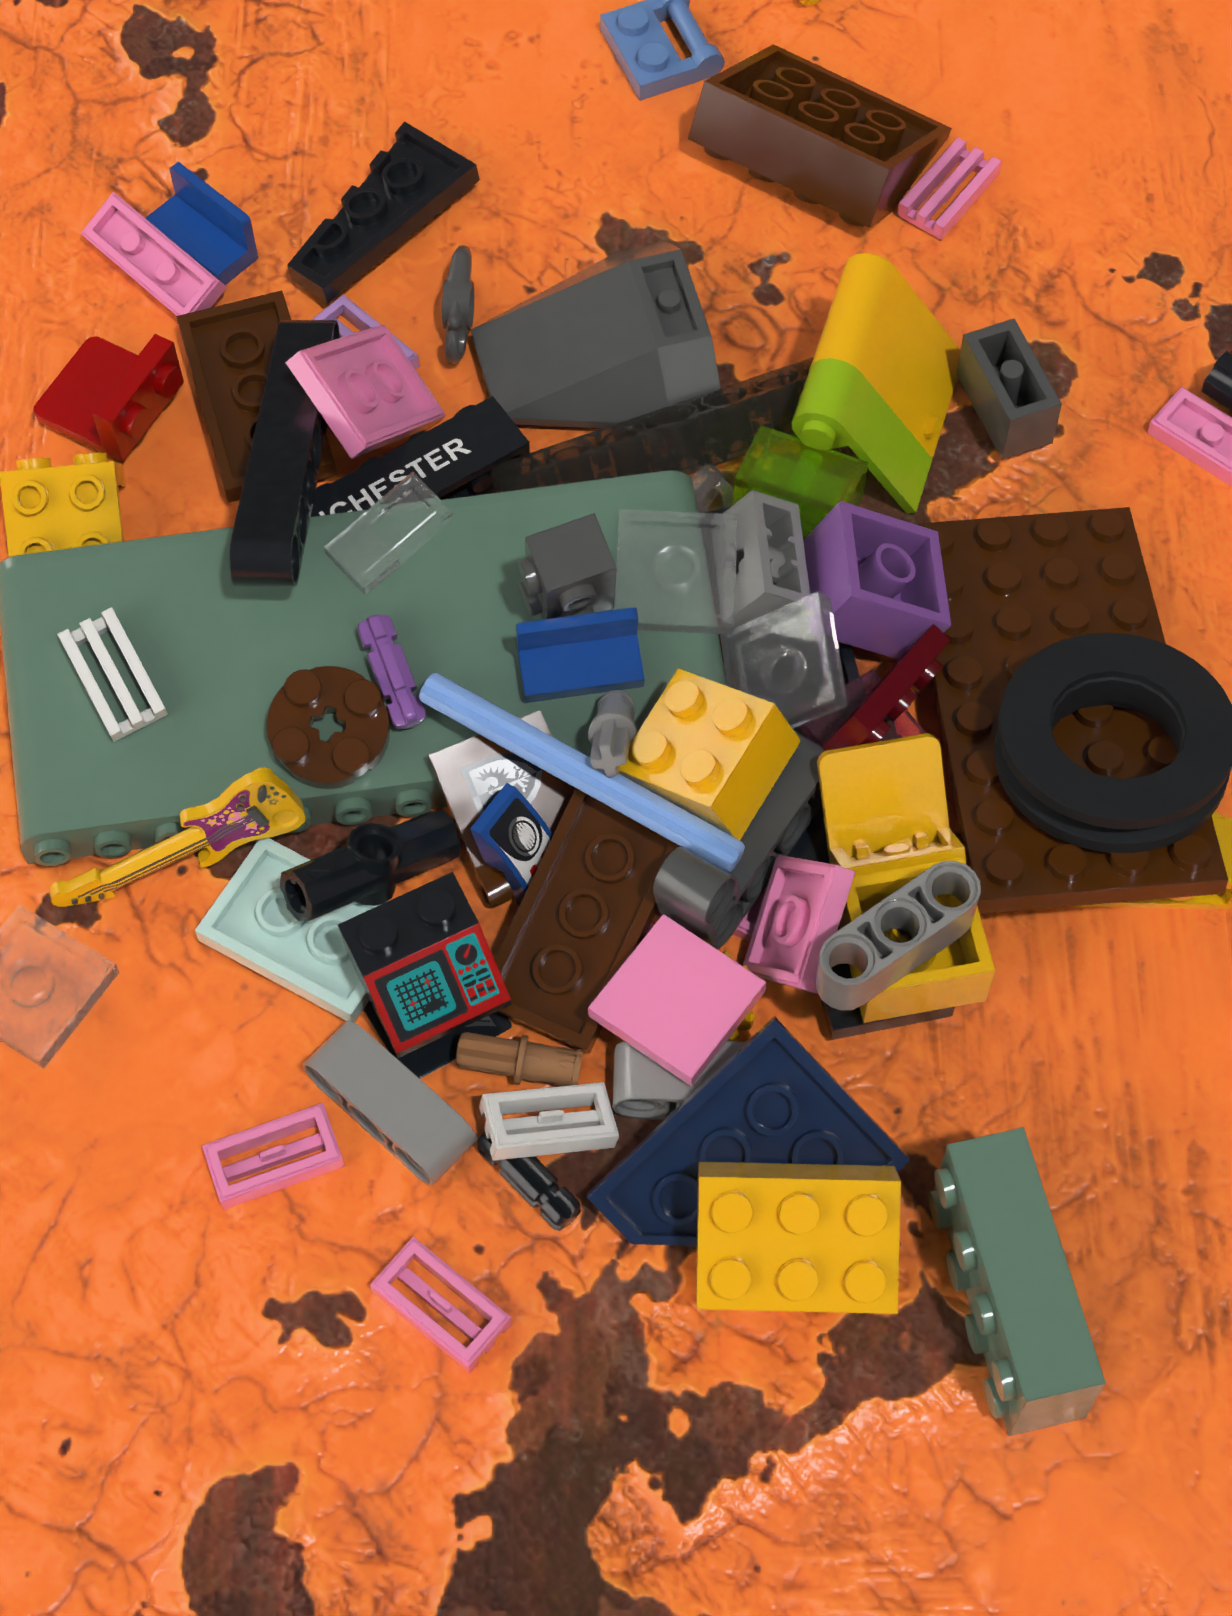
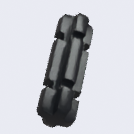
(536, 1186)

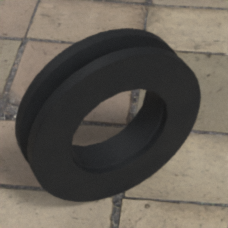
(1101, 809)

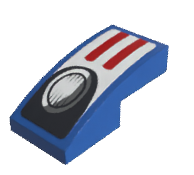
(512, 838)

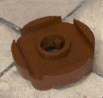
(349, 753)

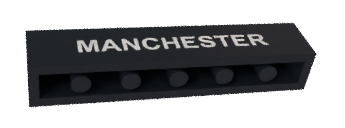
(449, 459)

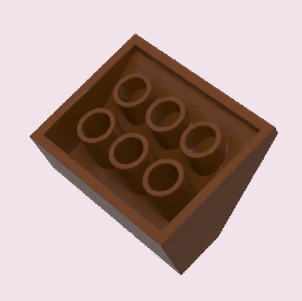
(815, 134)

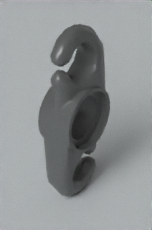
(458, 304)

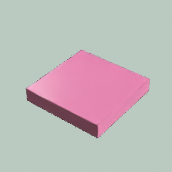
(795, 920)
(677, 999)

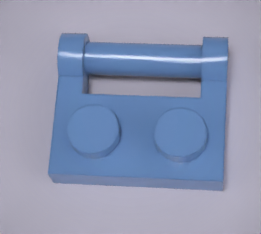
(647, 52)

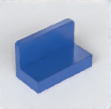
(206, 226)
(579, 655)

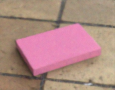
(366, 389)

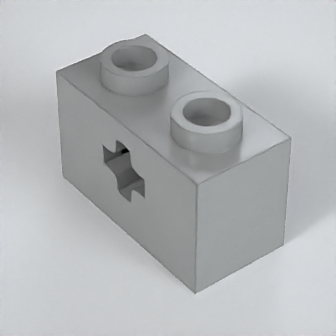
(768, 557)

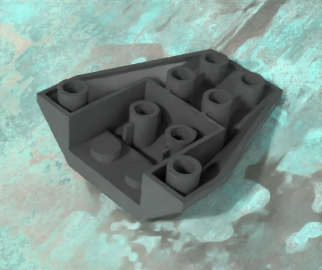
(601, 344)

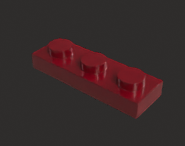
(892, 693)

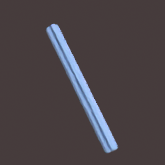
(577, 771)

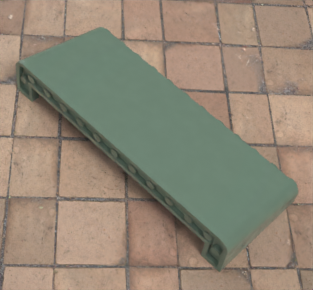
(229, 648)

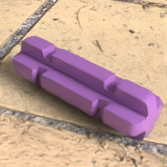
(391, 671)

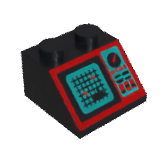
(425, 964)

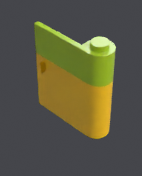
(880, 378)

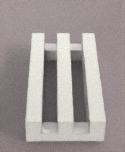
(91, 632)
(552, 1130)

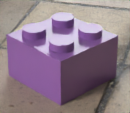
(879, 577)

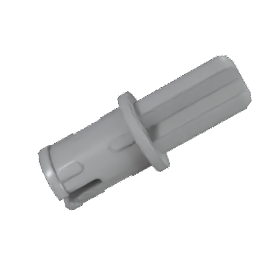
(612, 731)

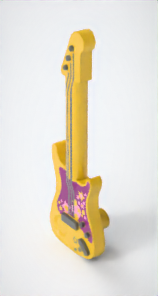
(248, 810)

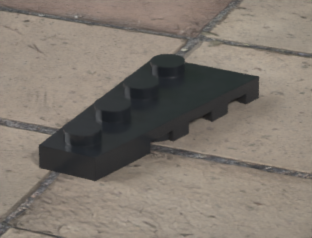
(392, 204)

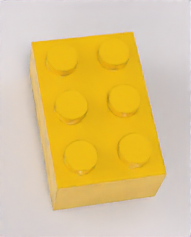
(798, 1237)

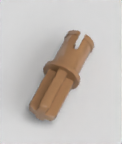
(519, 1059)

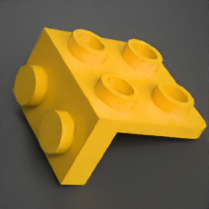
(62, 504)
(886, 805)

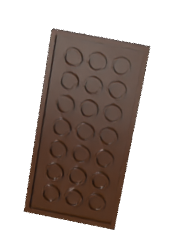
(1009, 595)

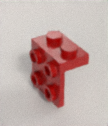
(111, 393)

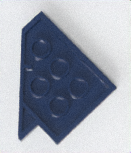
(757, 1108)

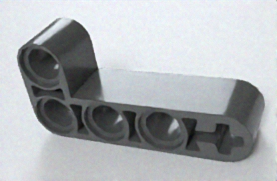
(716, 901)

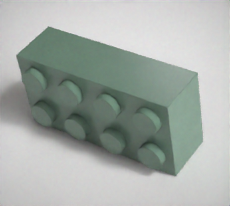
(1015, 1283)

